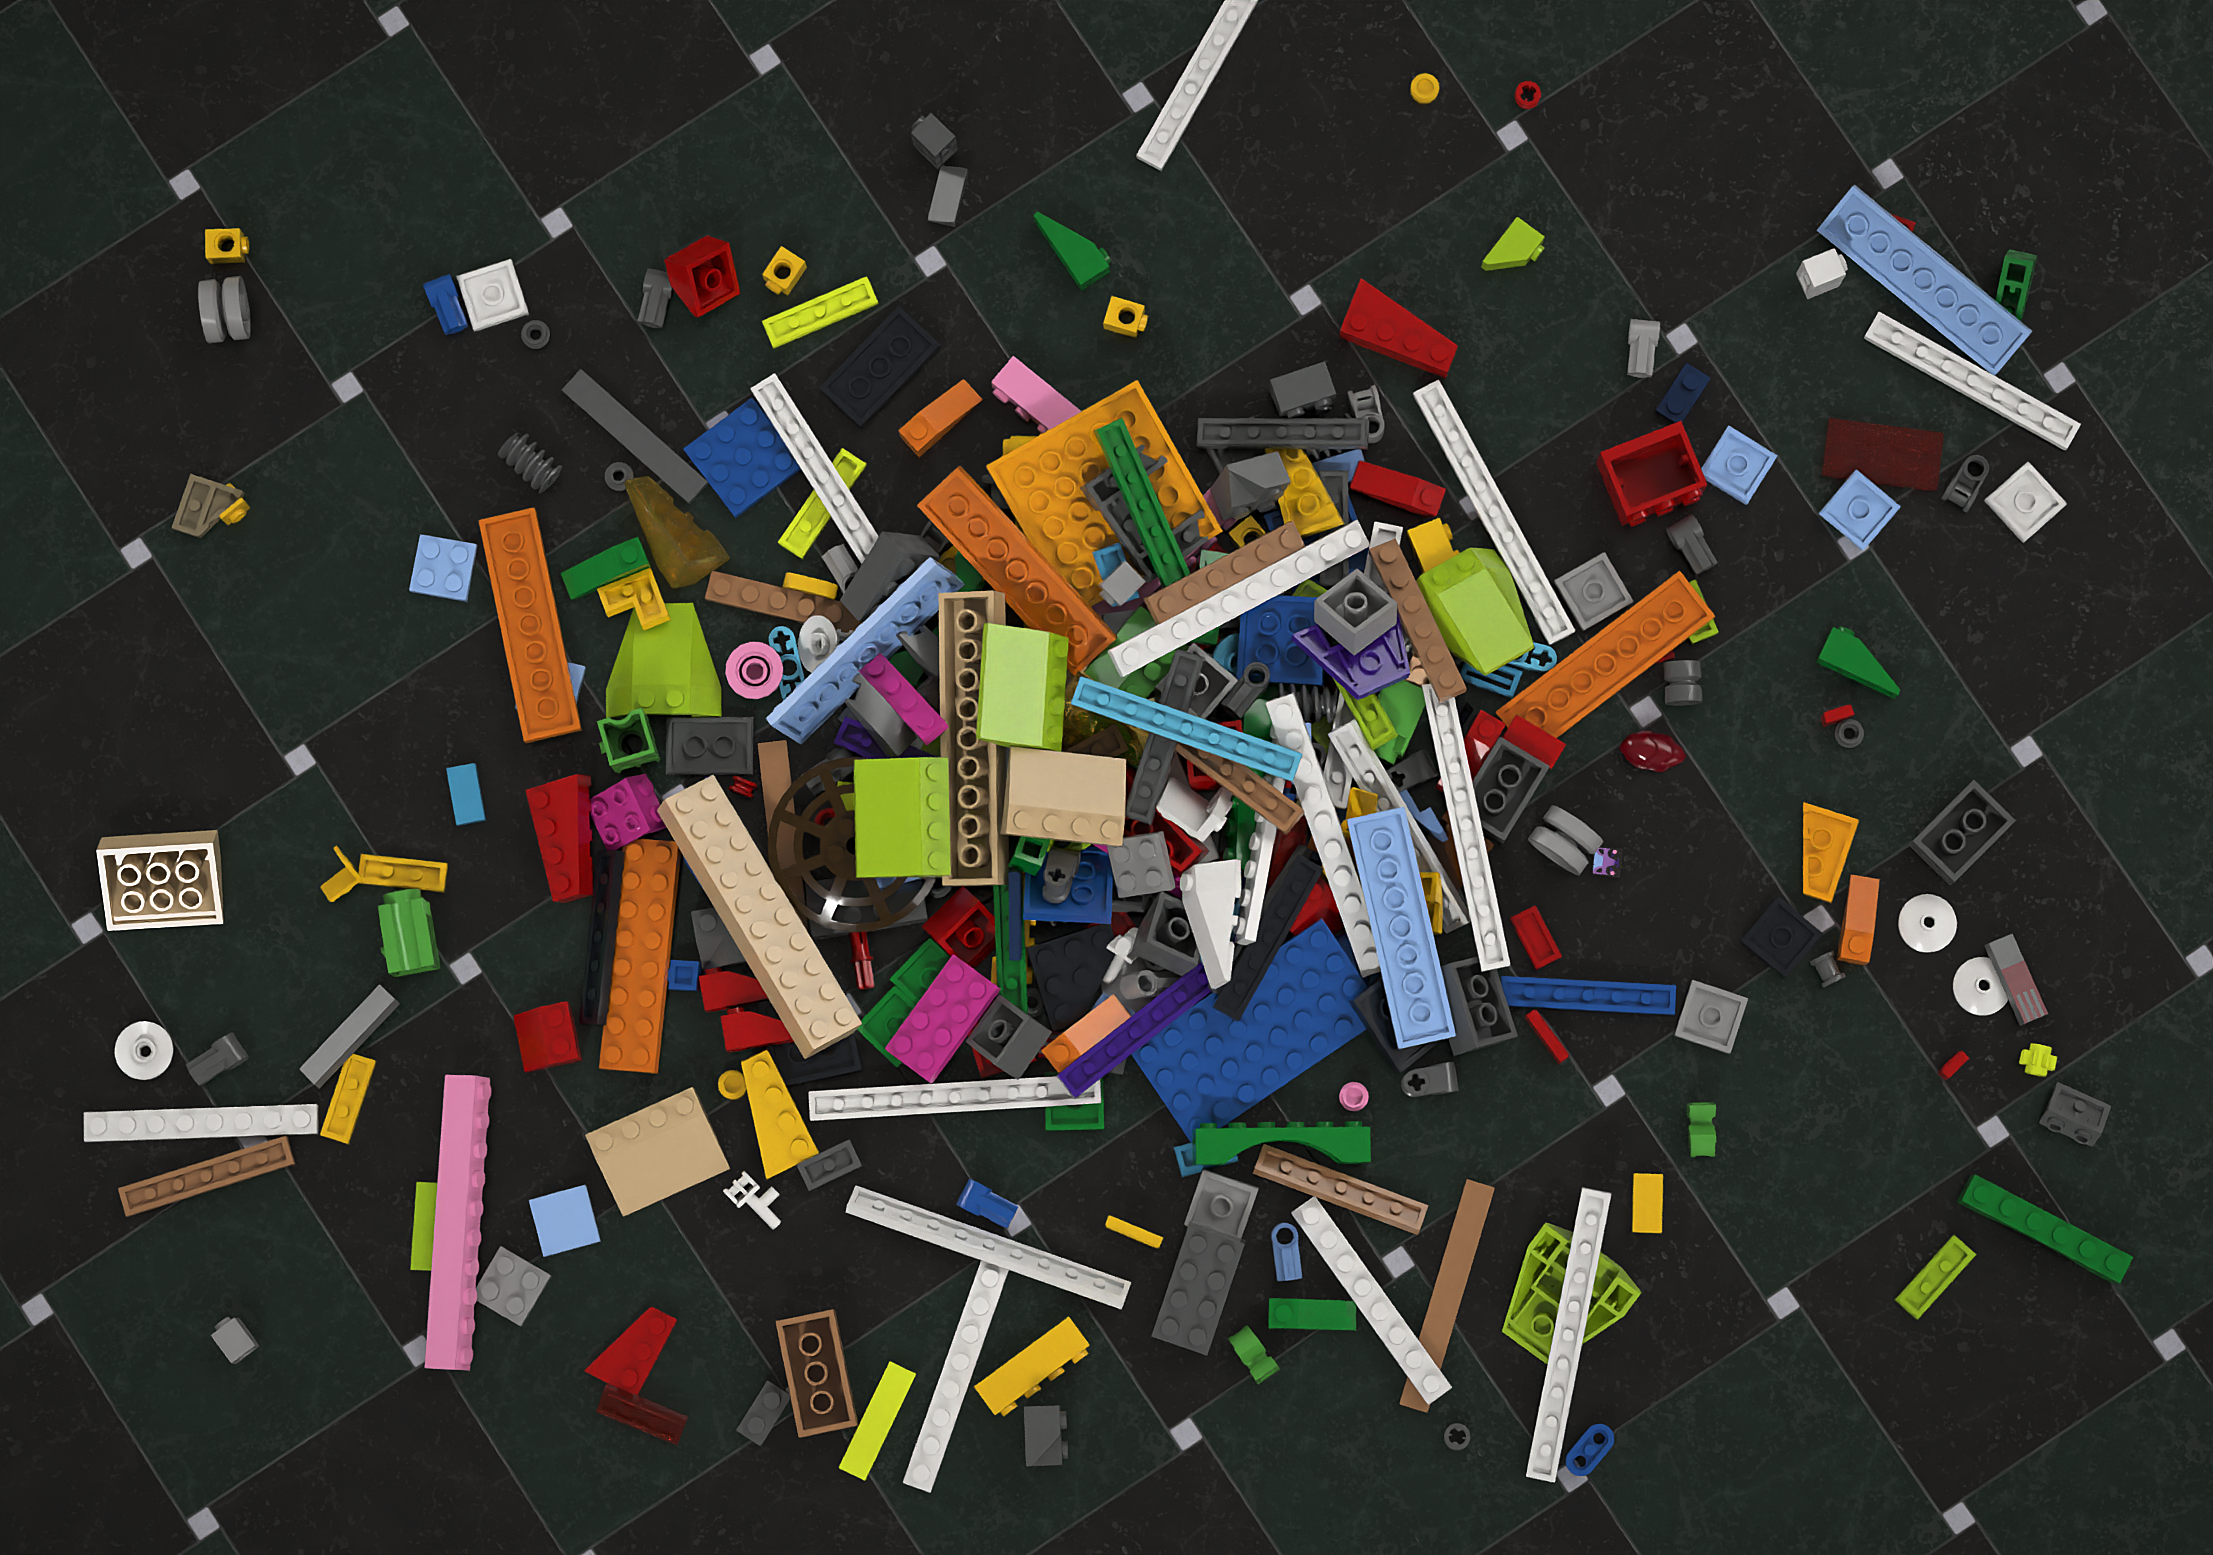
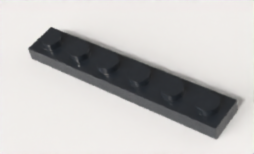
(1270, 936)
(601, 937)

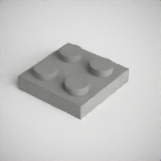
(1593, 591)
(1141, 865)
(1711, 1017)
(1221, 1203)
(511, 1286)

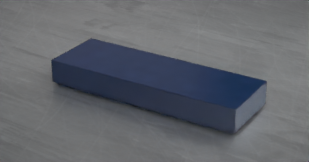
(1015, 917)

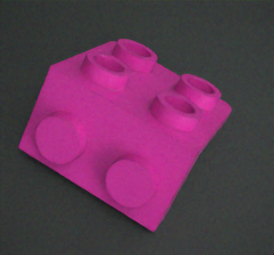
(626, 812)

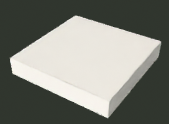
(492, 295)
(2025, 502)

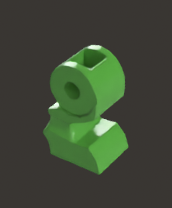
(1701, 1130)
(1253, 1354)

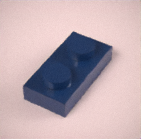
(1682, 394)

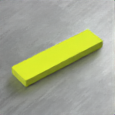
(820, 312)
(813, 514)
(877, 1421)

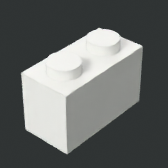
(1822, 273)

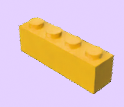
(1431, 544)
(1031, 1366)

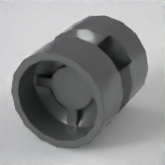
(1682, 682)

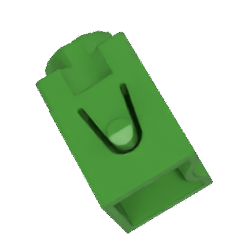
(1404, 707)
(615, 731)
(408, 933)

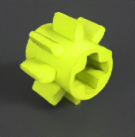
(2038, 1060)

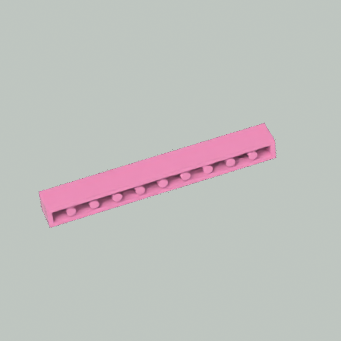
(457, 1222)

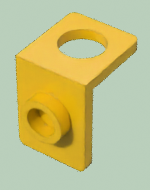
(235, 511)
(1359, 804)
(342, 881)

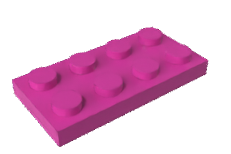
(942, 1019)

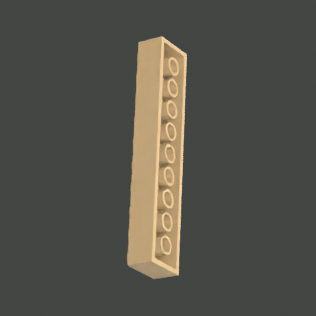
(974, 766)
(759, 916)

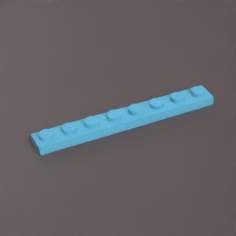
(1186, 729)

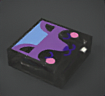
(1607, 862)

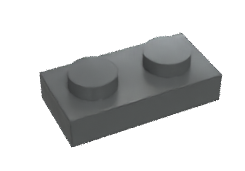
(829, 1165)
(764, 1413)

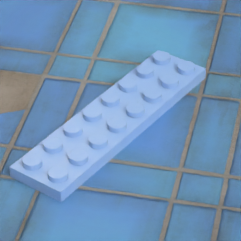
(1924, 280)
(832, 682)
(1401, 927)

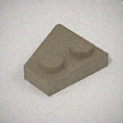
(202, 505)

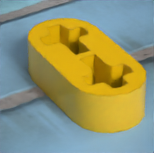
(810, 585)

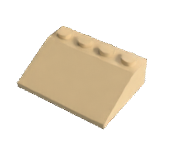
(1065, 797)
(161, 880)
(658, 1151)

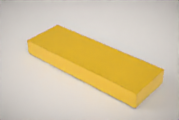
(403, 873)
(348, 1098)

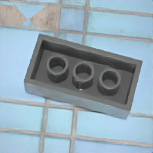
(1198, 1288)

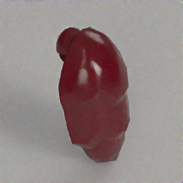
(1652, 751)

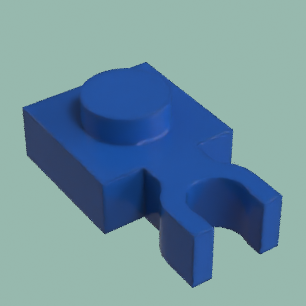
(684, 975)

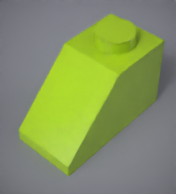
(1515, 247)

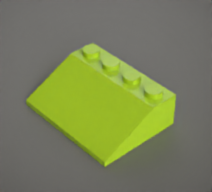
(1022, 687)
(902, 817)

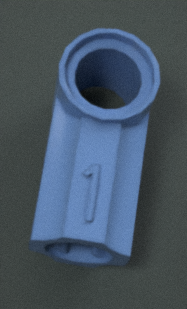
(1286, 1255)

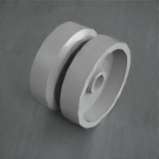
(224, 309)
(1566, 840)

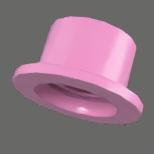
(754, 670)

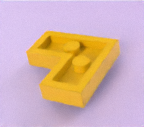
(639, 592)

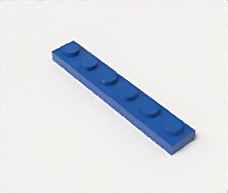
(1589, 995)

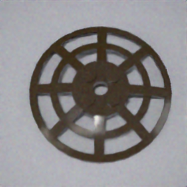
(833, 855)

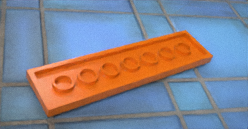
(1015, 567)
(530, 625)
(1611, 658)
(641, 957)

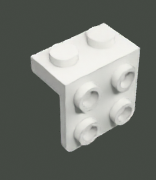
(1193, 811)

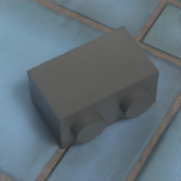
(933, 140)

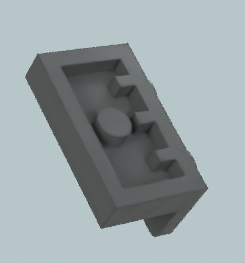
(2075, 1114)

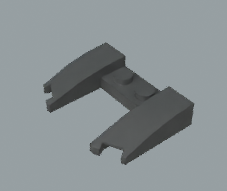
(1107, 499)
(878, 715)

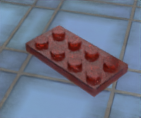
(1883, 454)

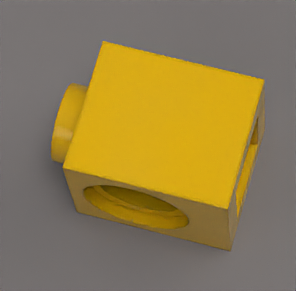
(216, 237)
(786, 259)
(1116, 308)
(1244, 529)

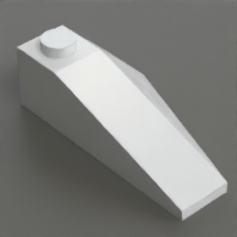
(1209, 904)

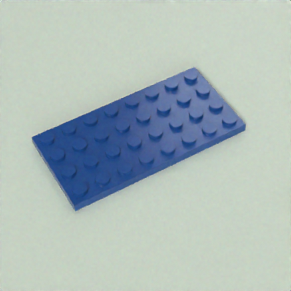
(1299, 1014)

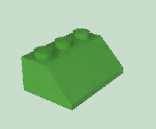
(1144, 679)

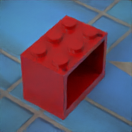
(1652, 474)

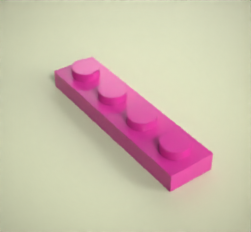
(904, 699)

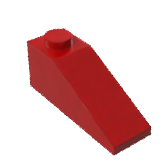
(1398, 489)
(1479, 741)
(729, 990)
(752, 1030)

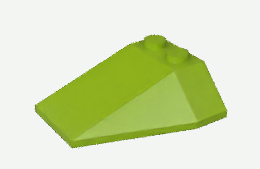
(1477, 609)
(665, 669)
(1540, 1286)

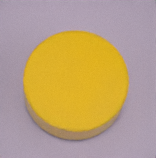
(1424, 88)
(732, 1084)

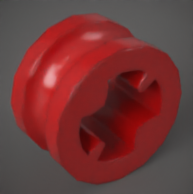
(1519, 92)
(742, 787)

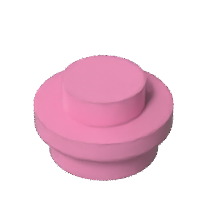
(1353, 1096)

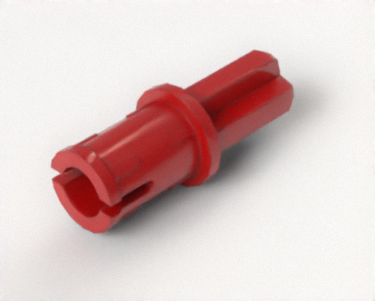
(861, 960)

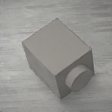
(1120, 584)
(234, 1339)

